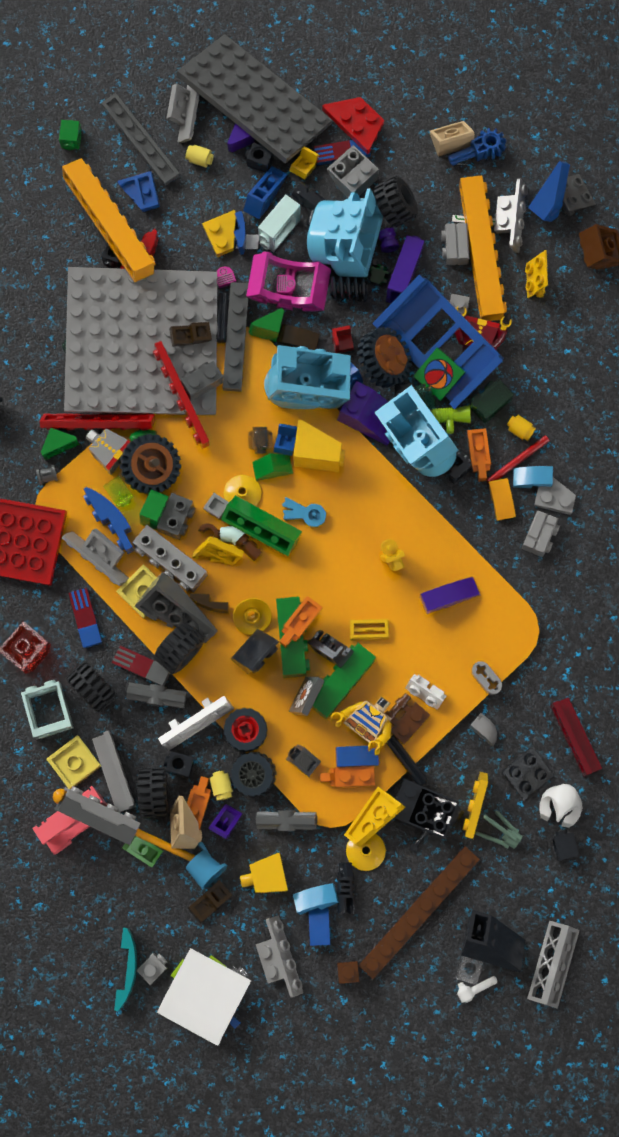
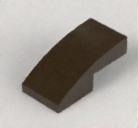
(191, 334)
(297, 337)
(203, 601)
(210, 901)

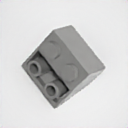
(353, 172)

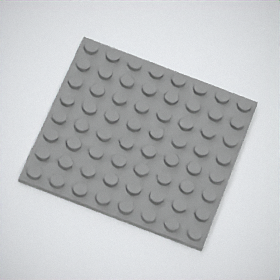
(114, 336)

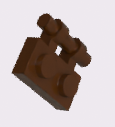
(411, 720)

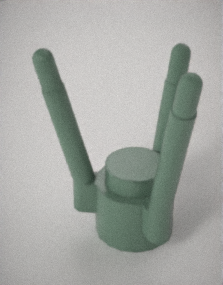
(511, 836)

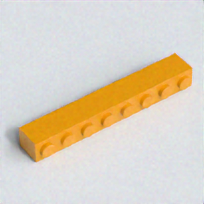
(108, 220)
(481, 248)

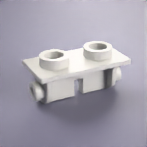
(418, 687)

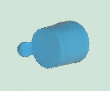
(205, 868)

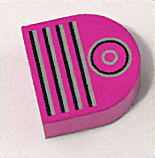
(225, 277)
(285, 284)

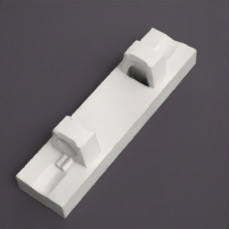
(194, 724)

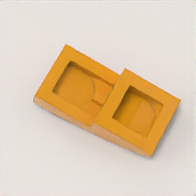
(502, 499)

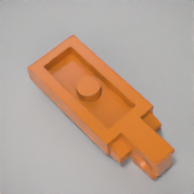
(479, 452)
(300, 621)
(349, 776)
(199, 799)

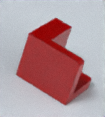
(342, 339)

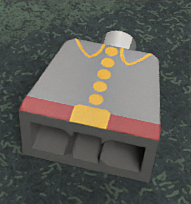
(107, 448)

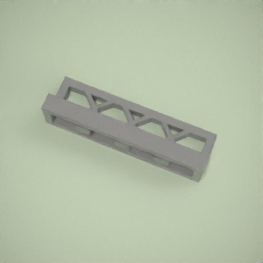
(114, 772)
(557, 965)

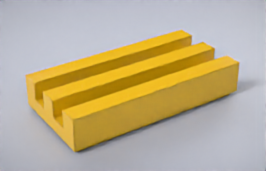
(371, 629)

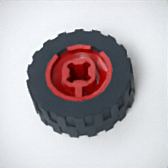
(245, 730)

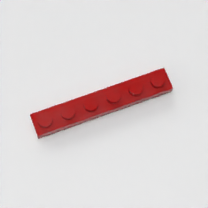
(183, 400)
(92, 421)

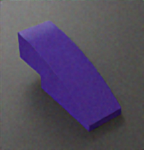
(449, 595)

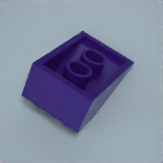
(360, 412)

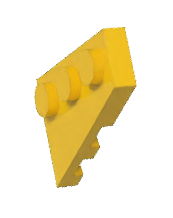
(475, 805)
(373, 816)

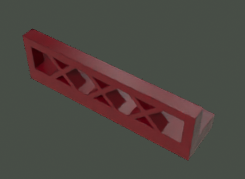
(575, 736)

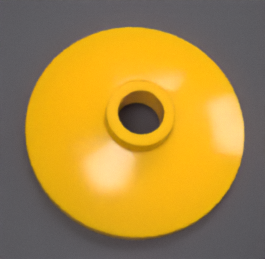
(246, 482)
(260, 619)
(366, 861)

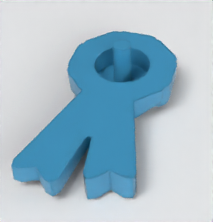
(313, 515)

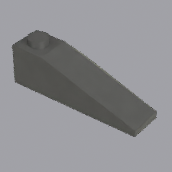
(171, 604)

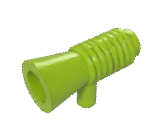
(449, 415)

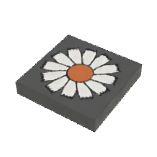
(306, 696)

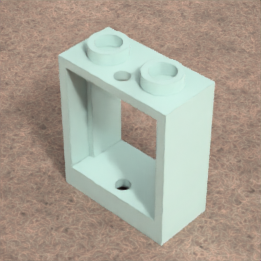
(279, 223)
(51, 729)

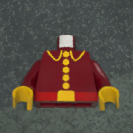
(489, 330)

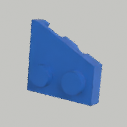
(141, 190)

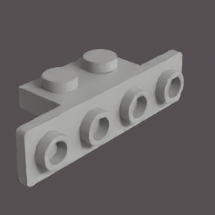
(183, 110)
(510, 215)
(100, 553)
(277, 958)

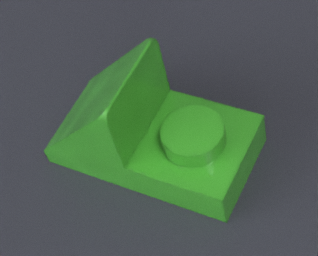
(143, 851)

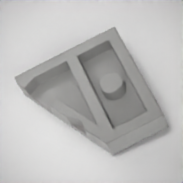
(555, 498)

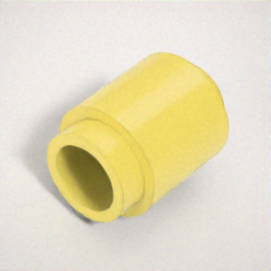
(199, 155)
(221, 785)

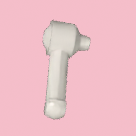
(467, 993)

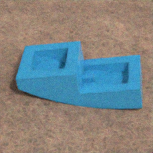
(533, 476)
(315, 897)

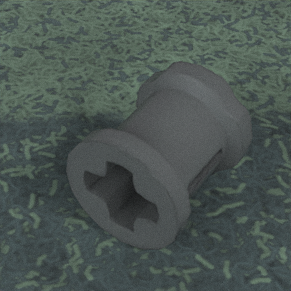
(41, 475)

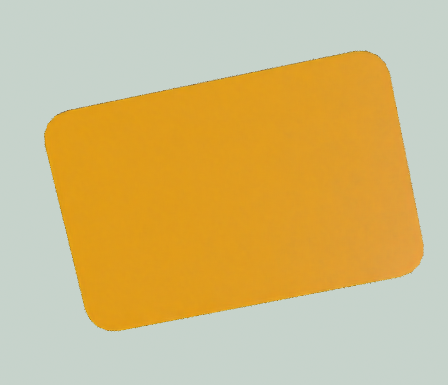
(331, 565)

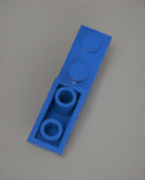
(106, 513)

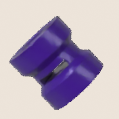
(388, 240)

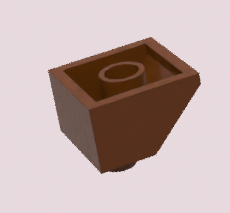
(600, 247)

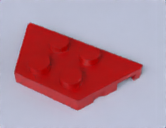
(356, 120)

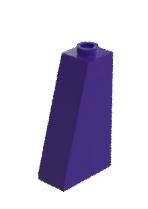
(405, 267)

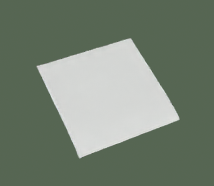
(203, 996)

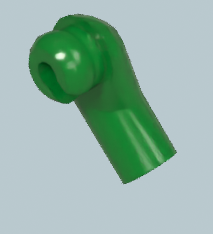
(138, 433)

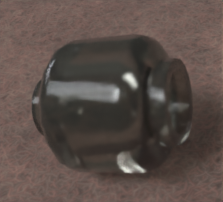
(260, 439)

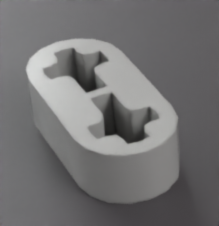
(490, 675)

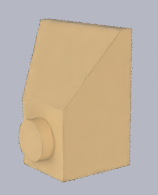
(184, 826)

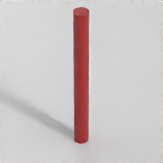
(520, 458)

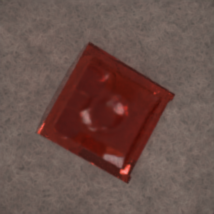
(25, 648)

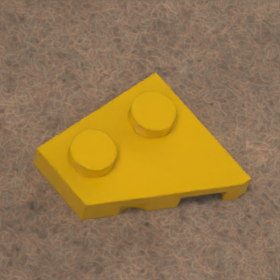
(221, 233)
(218, 551)

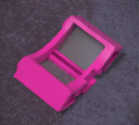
(310, 280)

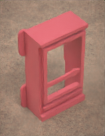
(61, 828)

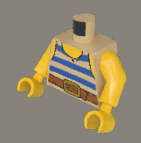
(368, 722)

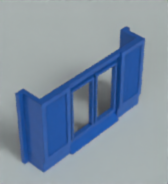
(414, 310)

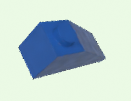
(264, 192)
(551, 195)

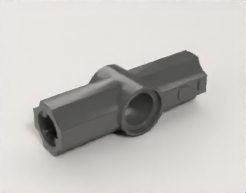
(156, 695)
(286, 820)

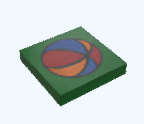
(439, 373)

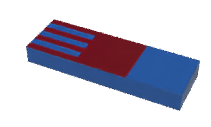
(331, 152)
(85, 618)

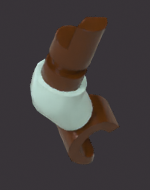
(236, 537)

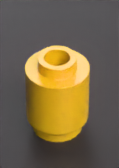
(521, 427)

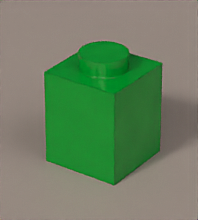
(70, 134)

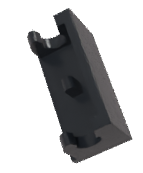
(330, 648)

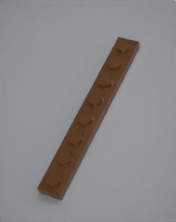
(418, 912)

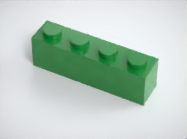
(261, 525)
(293, 655)
(343, 681)

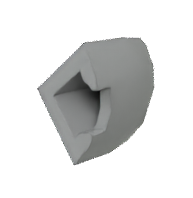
(485, 729)

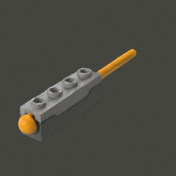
(107, 819)

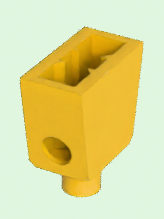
(266, 875)

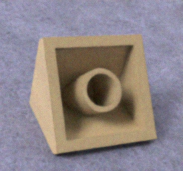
(452, 138)

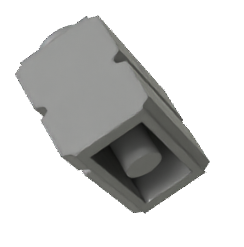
(456, 244)
(540, 533)

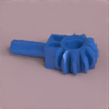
(480, 148)

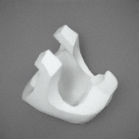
(564, 800)

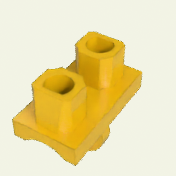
(392, 555)

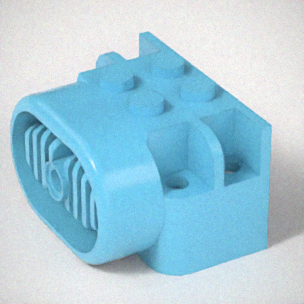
(345, 234)
(308, 378)
(417, 434)

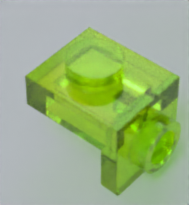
(118, 492)

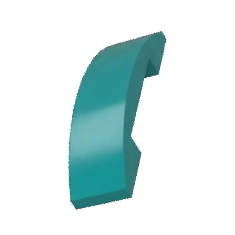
(123, 995)

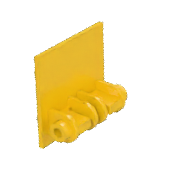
(537, 275)

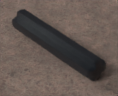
(222, 317)
(406, 761)

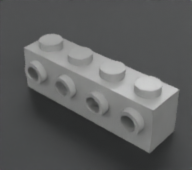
(169, 558)

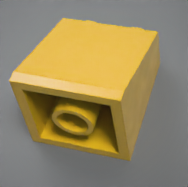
(317, 449)

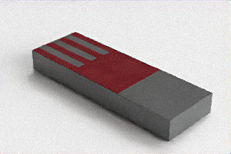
(141, 666)

